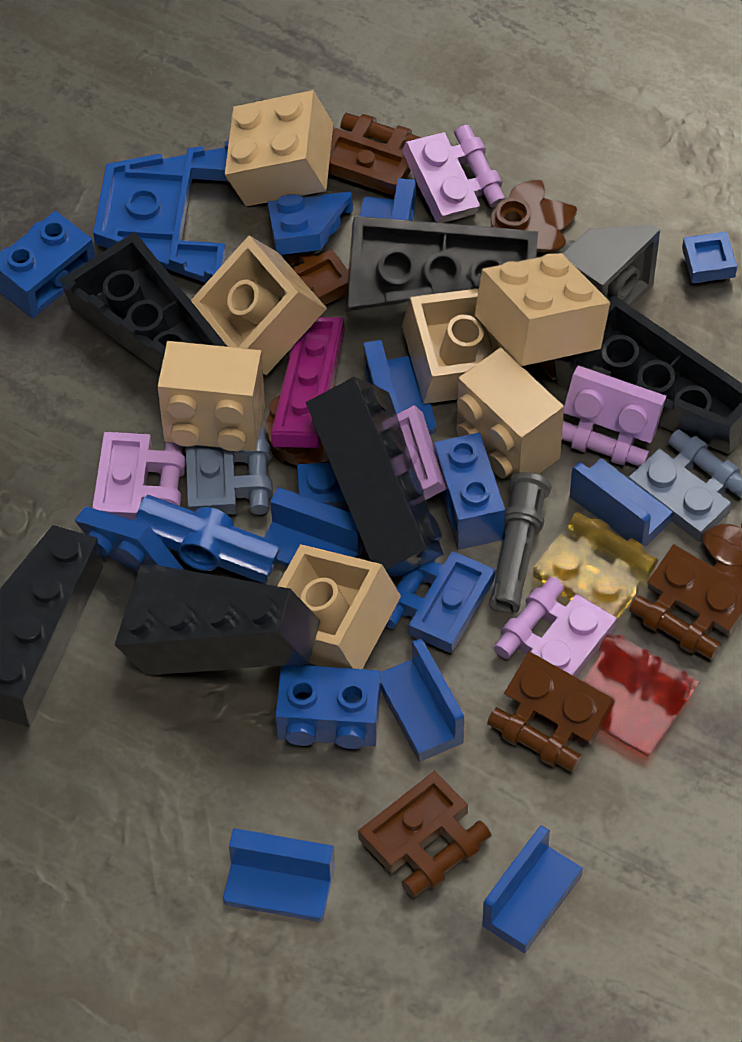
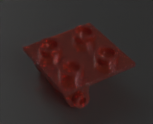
(645, 692)

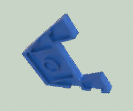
(152, 200)

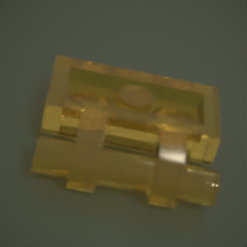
(588, 574)

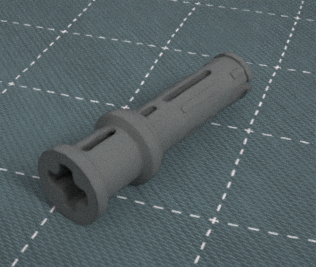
(521, 523)

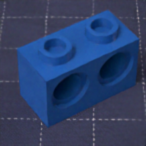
(471, 491)

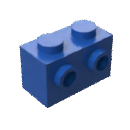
(39, 260)
(328, 705)

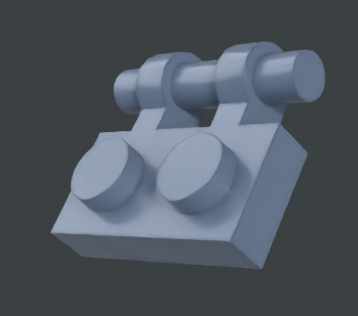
(214, 483)
(694, 503)

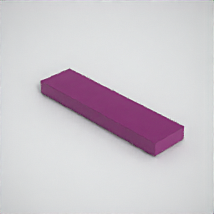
(308, 374)

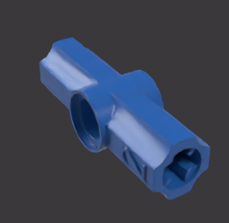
(209, 539)

